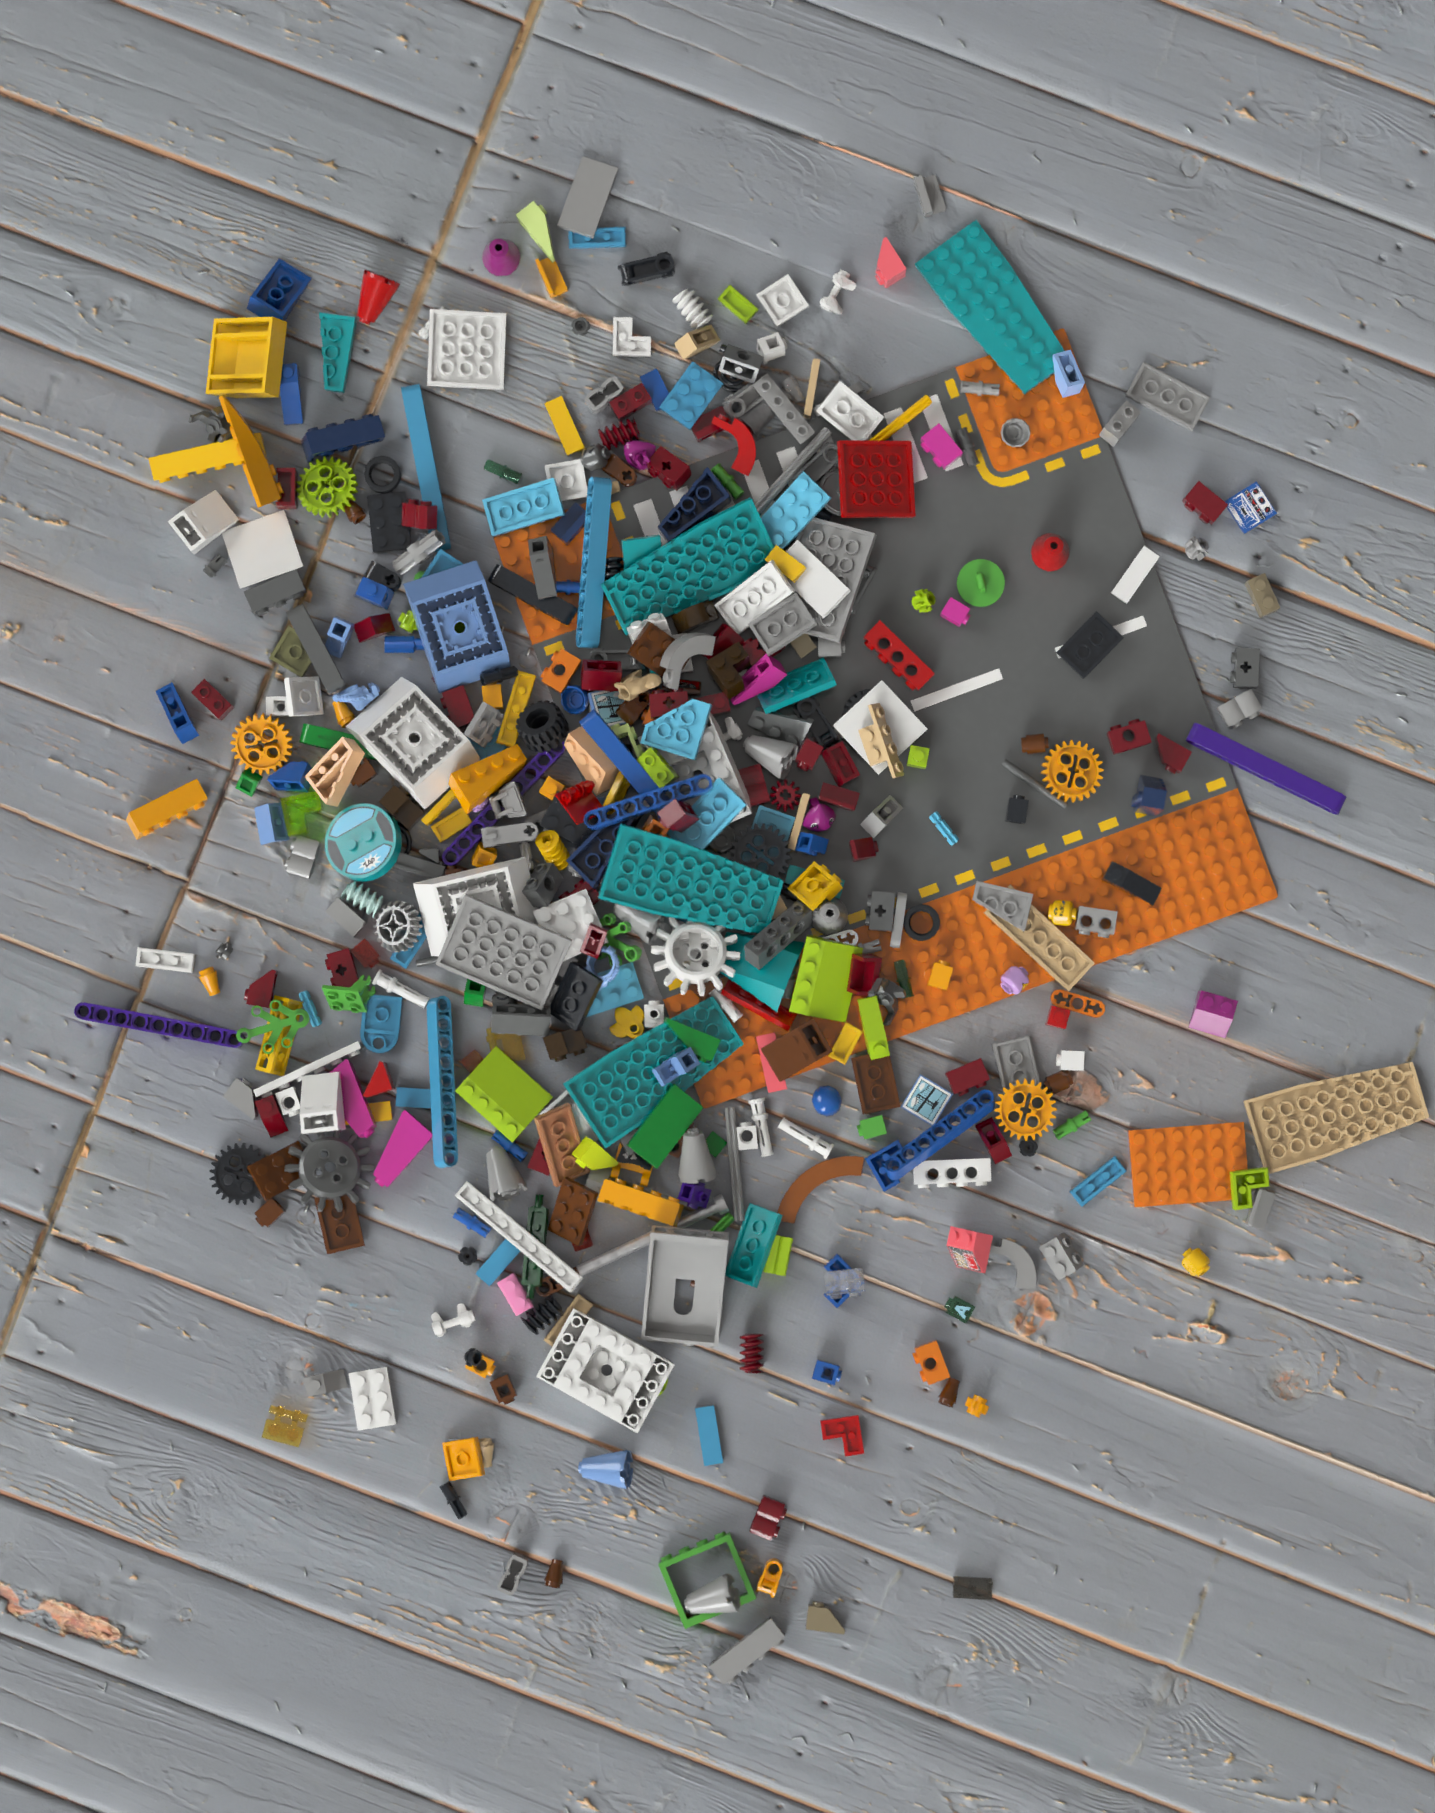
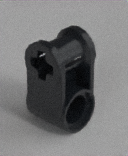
(381, 575)

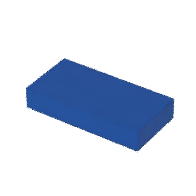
(655, 387)

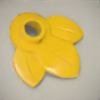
(626, 1020)

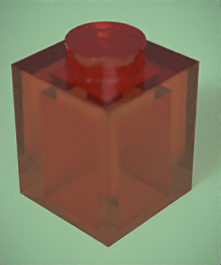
(366, 954)

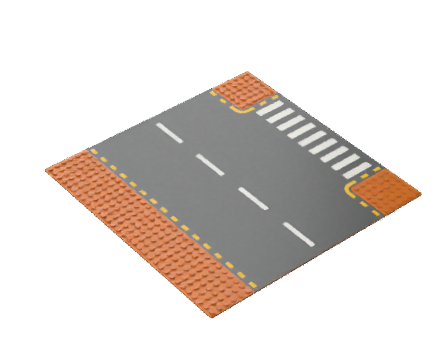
(987, 692)

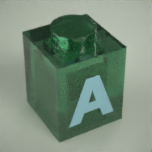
(959, 1308)

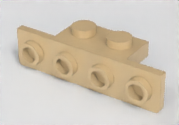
(879, 743)

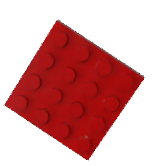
(876, 479)

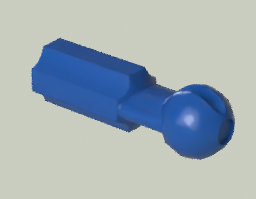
(402, 644)

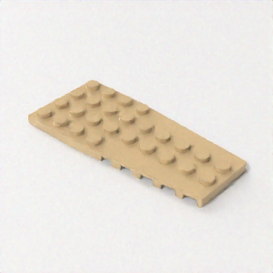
(1333, 1114)

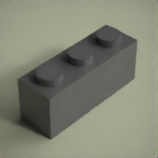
(275, 592)
(520, 1019)

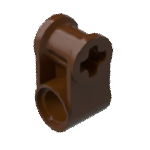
(617, 469)
(631, 710)

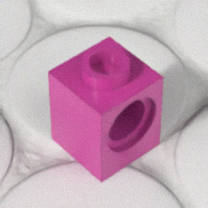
(955, 612)

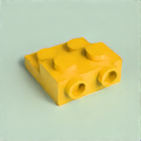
(815, 886)

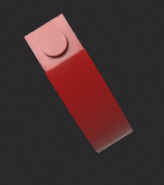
(746, 443)

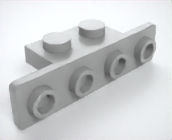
(780, 404)

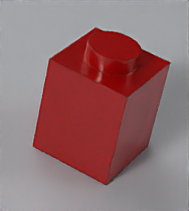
(1057, 1017)

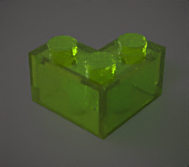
(296, 808)

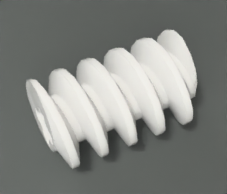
(692, 309)

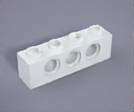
(982, 1176)

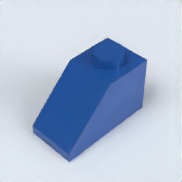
(291, 777)

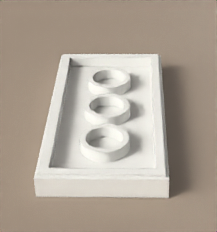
(817, 583)
(754, 597)

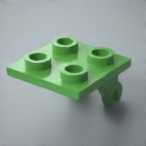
(349, 999)

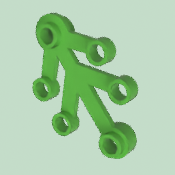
(628, 950)
(276, 1025)

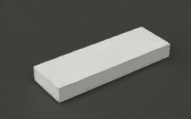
(1135, 574)
(165, 960)

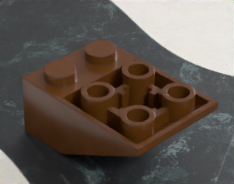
(796, 1050)

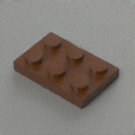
(650, 648)
(875, 1083)
(270, 1172)
(572, 1211)
(340, 1229)

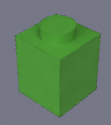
(871, 1127)

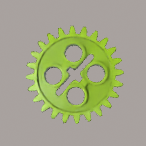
(314, 477)

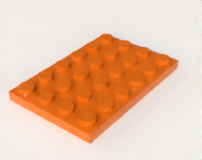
(1185, 1163)

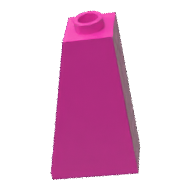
(355, 1105)
(403, 1146)

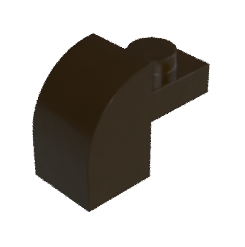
(695, 616)

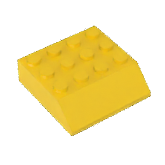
(246, 357)

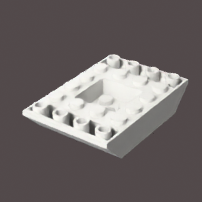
(713, 760)
(420, 766)
(495, 884)
(577, 1364)

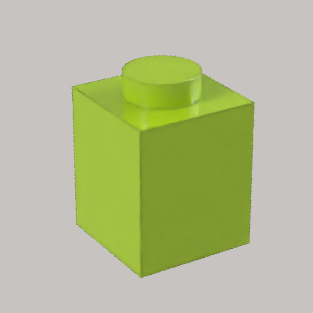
(917, 757)

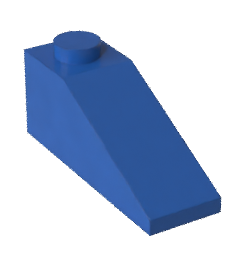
(291, 394)
(177, 713)

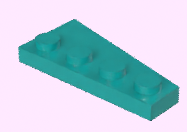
(337, 345)

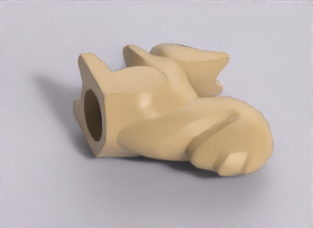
(635, 684)

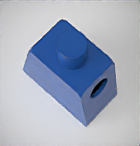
(374, 593)

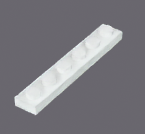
(316, 1067)

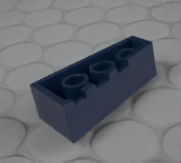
(342, 437)
(698, 504)
(1150, 796)
(594, 854)

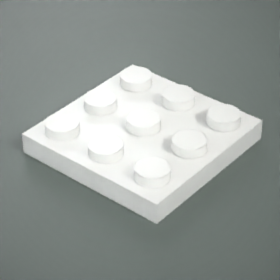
(569, 918)

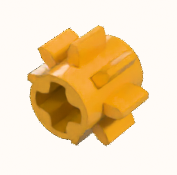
(976, 1405)

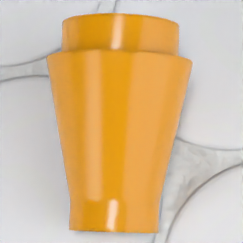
(343, 713)
(210, 980)

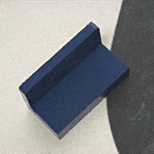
(570, 524)

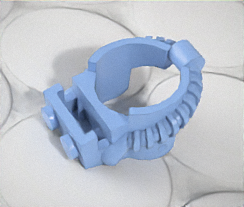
(357, 696)
(615, 967)

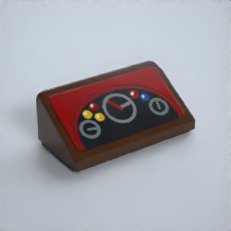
(692, 687)

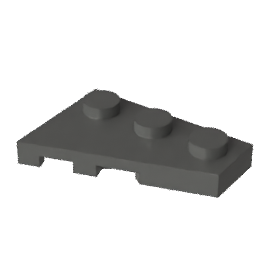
(781, 726)

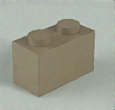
(1262, 595)

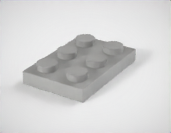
(782, 624)

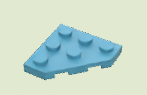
(679, 729)

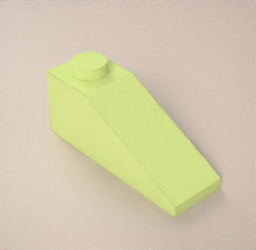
(536, 225)

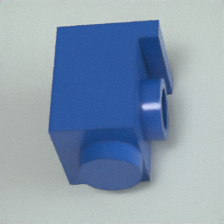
(811, 844)
(818, 1373)

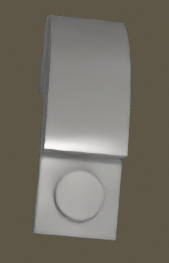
(680, 651)
(1023, 1263)

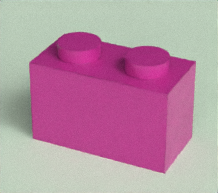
(940, 446)

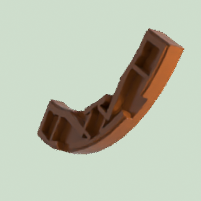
(814, 1177)

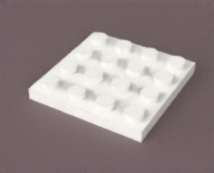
(466, 349)

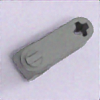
(746, 398)
(508, 834)

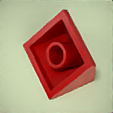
(380, 1081)

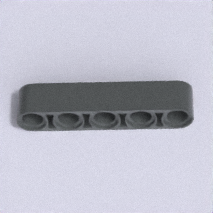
(315, 649)

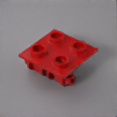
(579, 800)

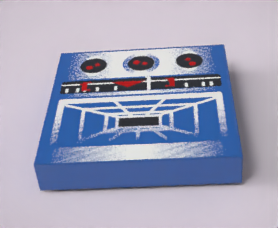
(1250, 507)

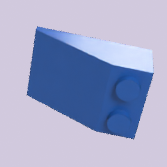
(278, 291)

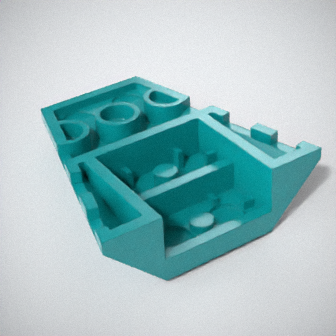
(772, 979)

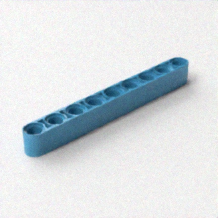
(424, 456)
(593, 562)
(440, 1091)

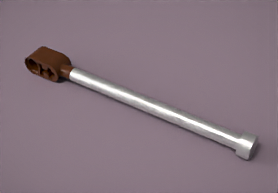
(719, 1205)

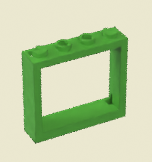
(686, 1552)

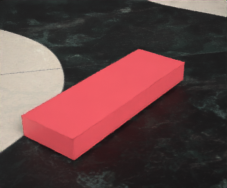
(771, 1080)

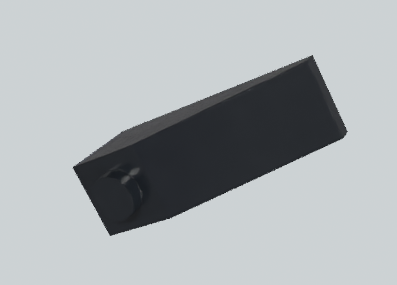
(1131, 883)

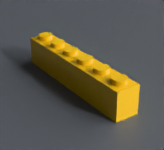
(197, 459)

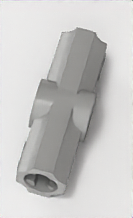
(419, 552)

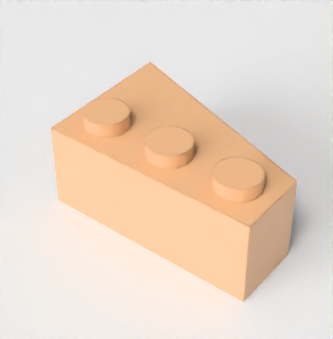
(591, 760)
(335, 771)

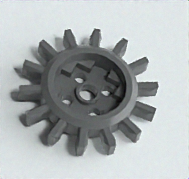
(323, 1185)

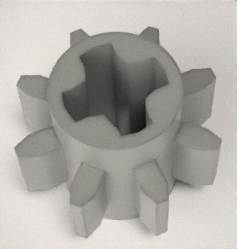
(1196, 548)

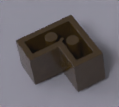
(726, 669)
(401, 807)
(565, 1043)

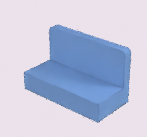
(271, 823)

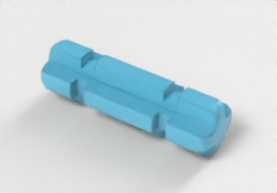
(944, 828)
(310, 1008)

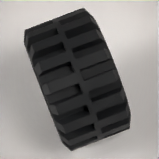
(542, 726)

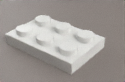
(849, 413)
(372, 1398)

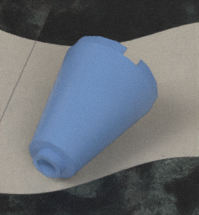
(609, 1468)

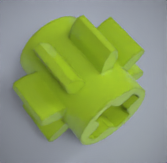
(923, 600)
(407, 622)

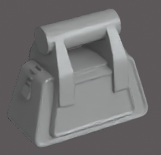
(512, 802)

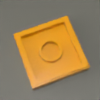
(463, 1458)

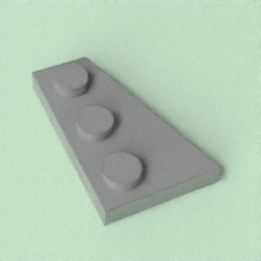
(1004, 902)

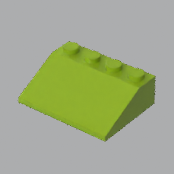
(823, 979)
(504, 1093)

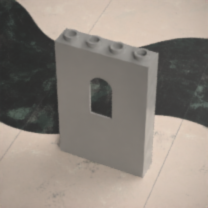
(688, 1256)

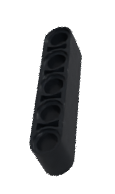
(527, 592)

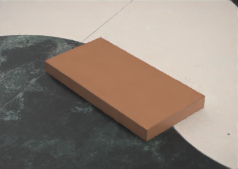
(559, 1140)

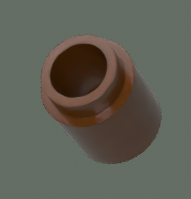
(1034, 743)
(1058, 1082)

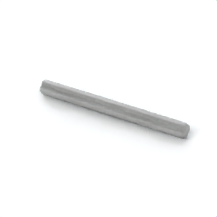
(792, 470)
(734, 1162)

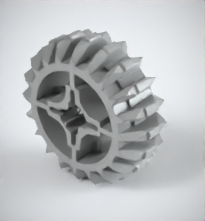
(393, 915)

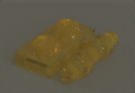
(511, 1043)
(283, 1432)

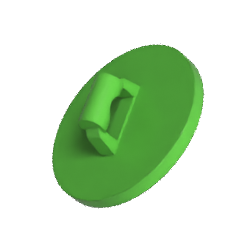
(980, 583)

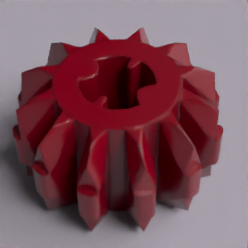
(790, 791)

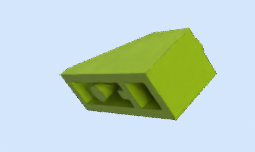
(873, 1027)

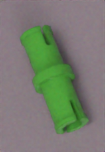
(727, 481)
(1071, 1125)

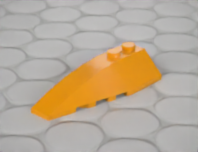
(255, 465)

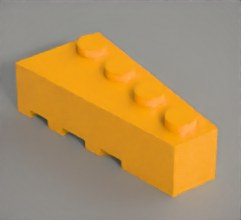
(486, 776)
(166, 809)
(641, 1202)

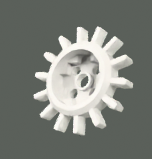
(694, 936)

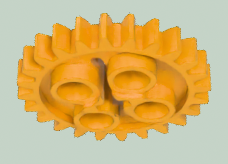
(266, 759)
(1056, 767)
(1008, 1105)

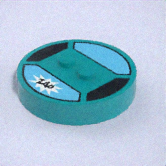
(363, 842)

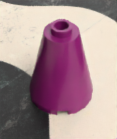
(501, 257)

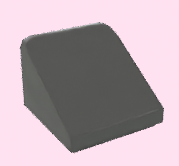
(431, 853)

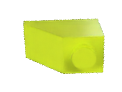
(591, 1155)

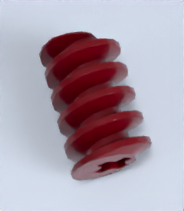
(619, 434)
(751, 1353)

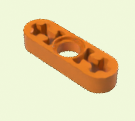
(1089, 1011)

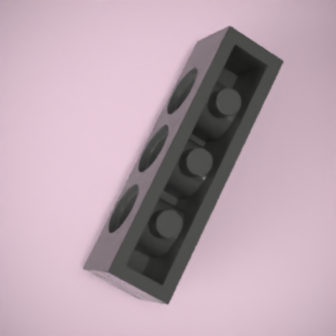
(778, 935)

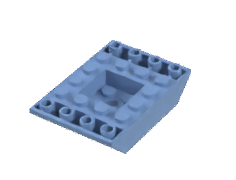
(437, 606)

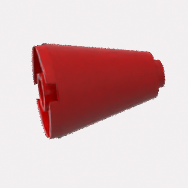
(374, 296)
(1049, 558)

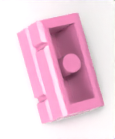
(515, 1294)

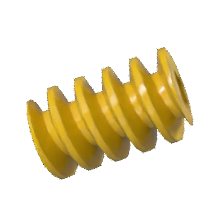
(552, 849)

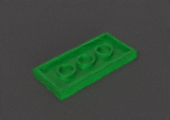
(664, 1126)

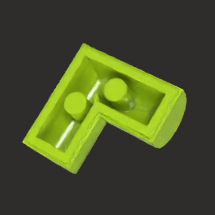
(1243, 1181)

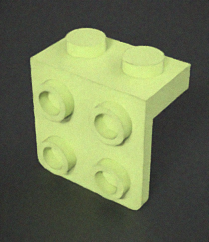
(625, 730)

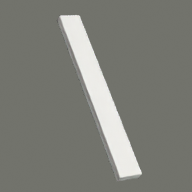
(519, 1236)

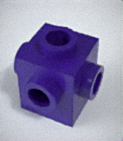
(698, 1195)

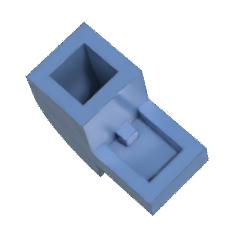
(338, 636)
(675, 1066)

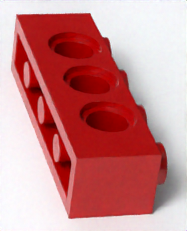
(881, 631)

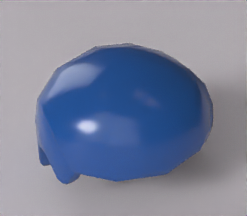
(574, 699)
(826, 1100)

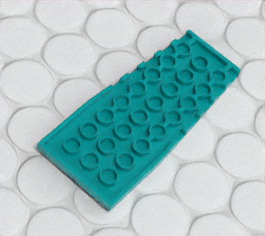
(992, 305)
(692, 567)
(687, 882)
(622, 1089)

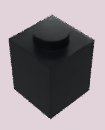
(1017, 809)

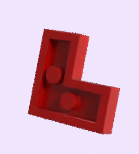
(848, 1429)

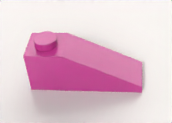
(760, 678)

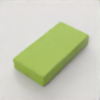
(737, 304)

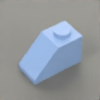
(1067, 374)

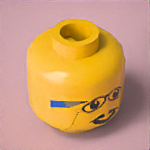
(1062, 912)

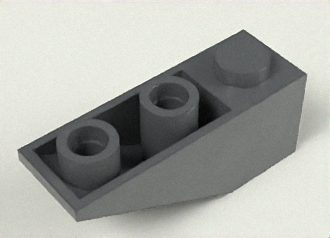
(543, 566)

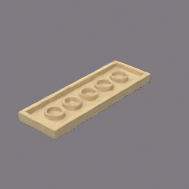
(1047, 947)

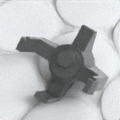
(215, 424)
(887, 995)

